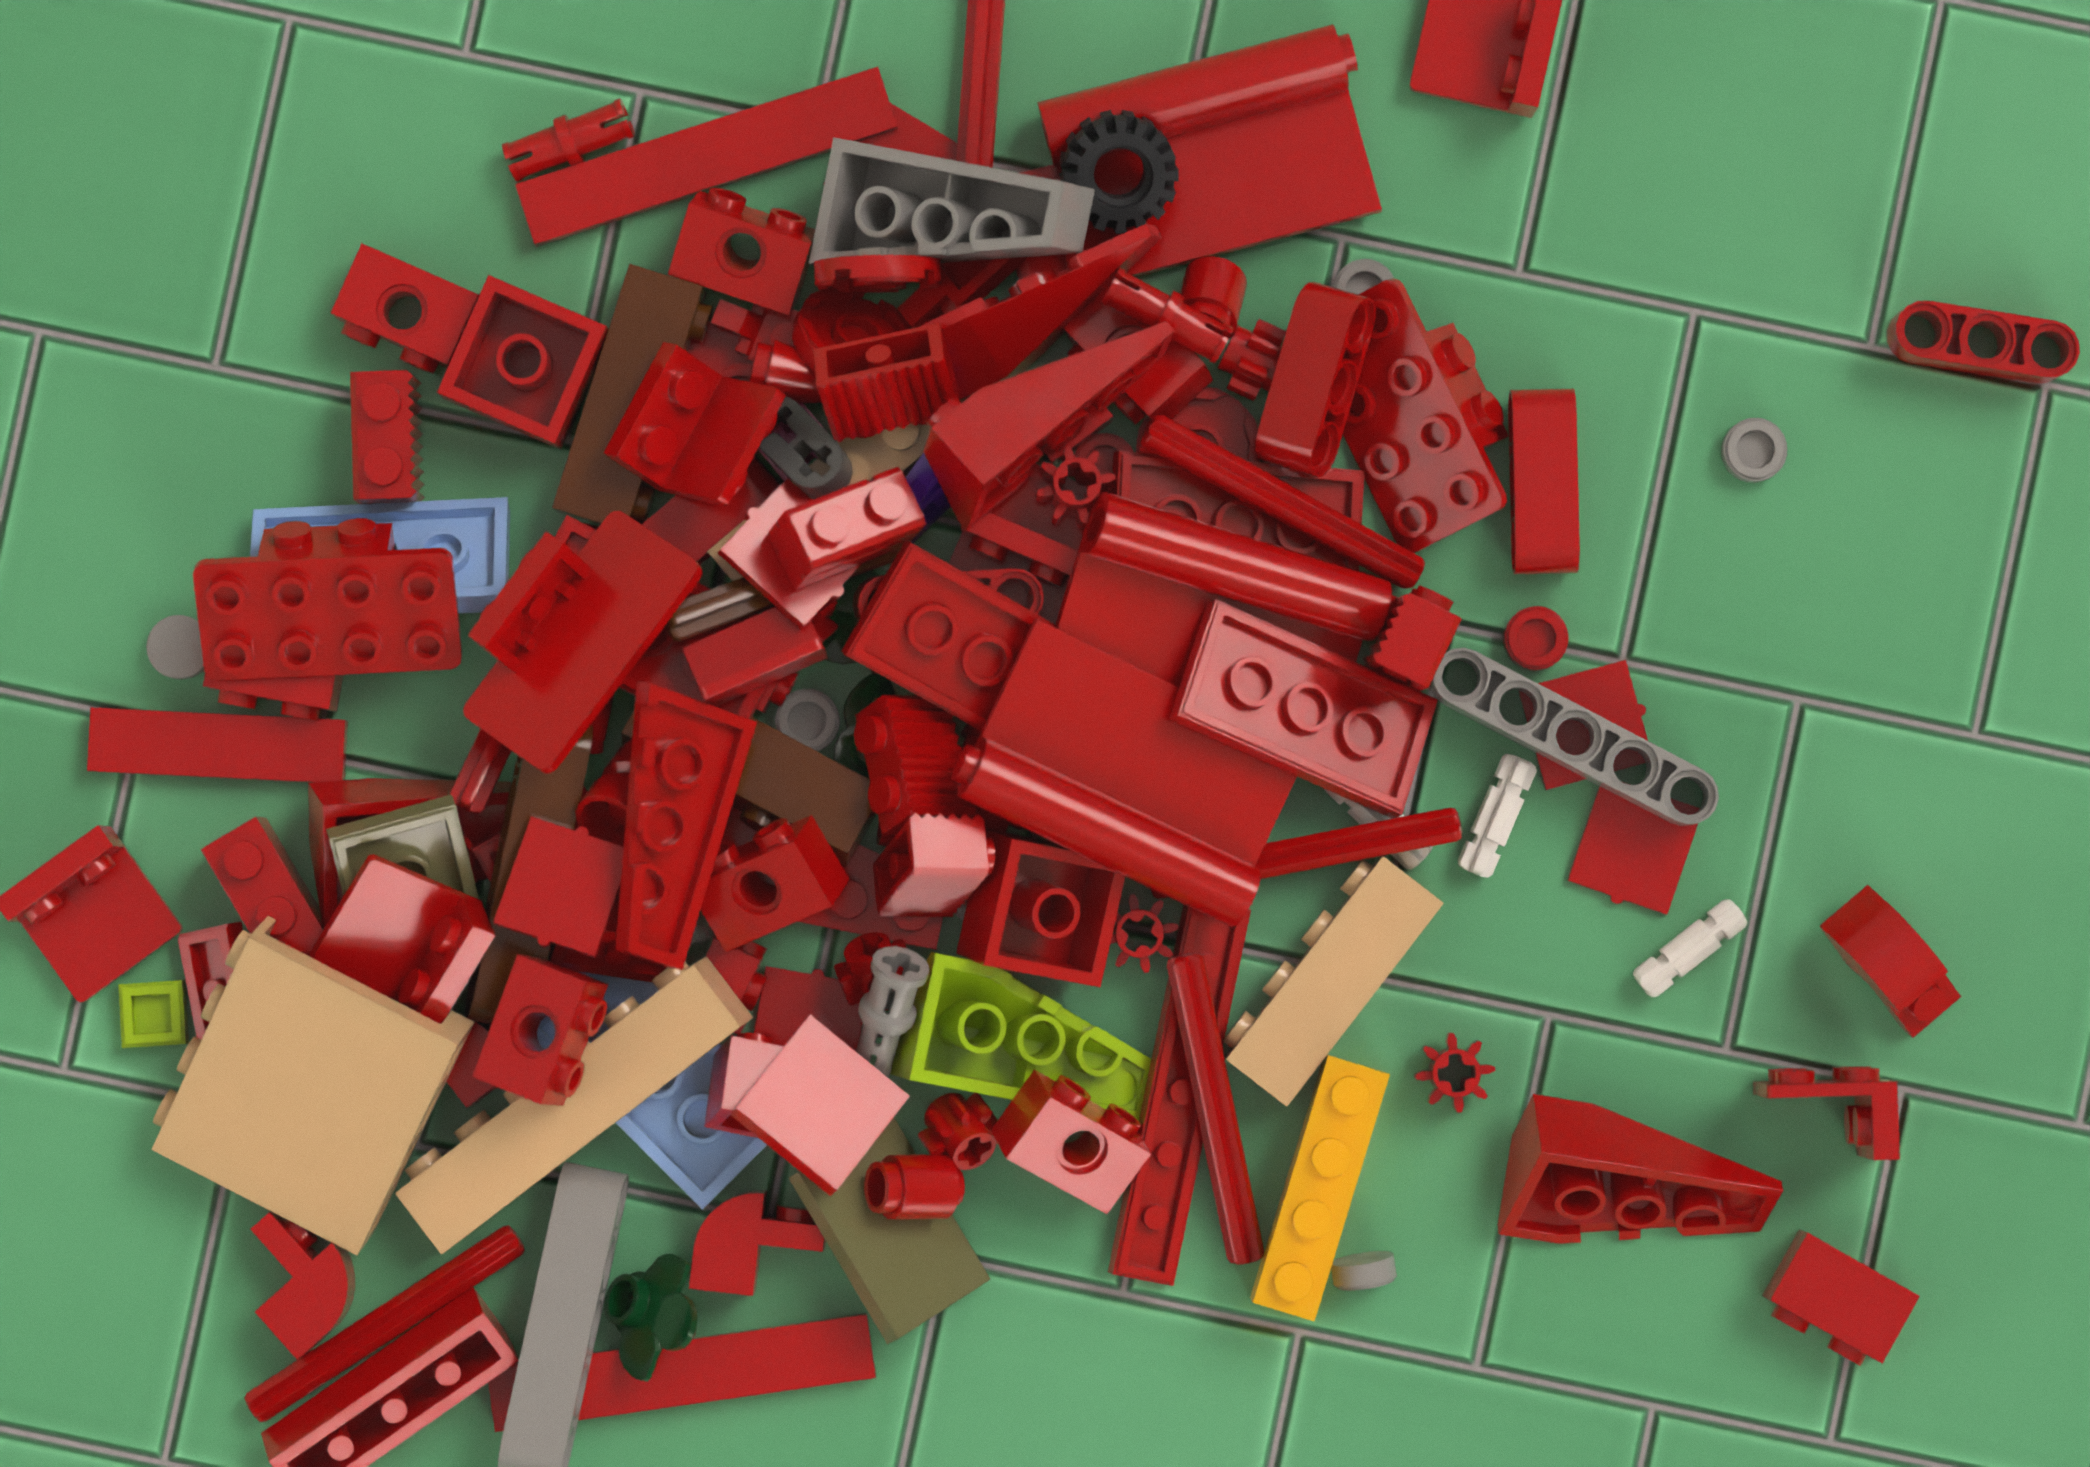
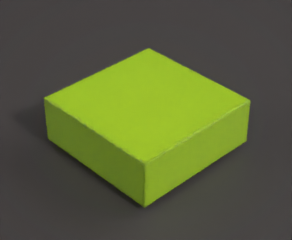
(153, 1014)

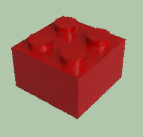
(524, 362)
(1042, 912)

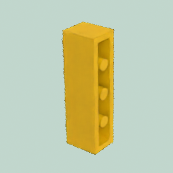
(1319, 1187)

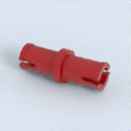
(568, 140)
(1153, 307)

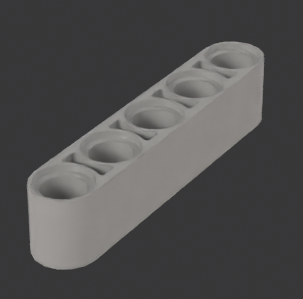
(1606, 738)
(564, 1317)

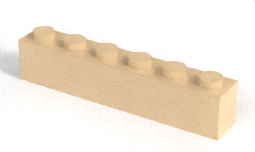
(529, 1140)

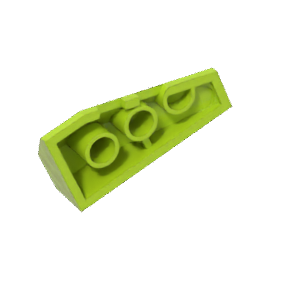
(991, 1031)

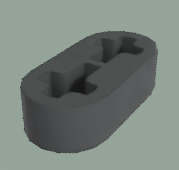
(809, 438)

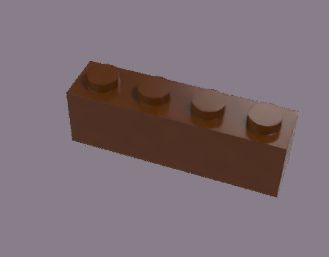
(647, 313)
(796, 782)

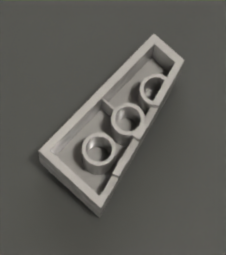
(942, 208)

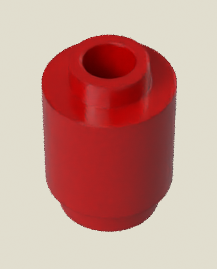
(1215, 289)
(914, 1187)

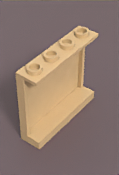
(306, 1089)

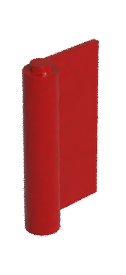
(1256, 139)
(1152, 572)
(1099, 768)

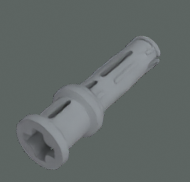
(899, 1002)

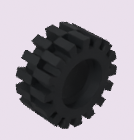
(1127, 133)

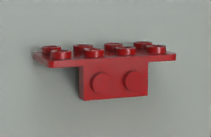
(1423, 425)
(327, 605)
(572, 634)

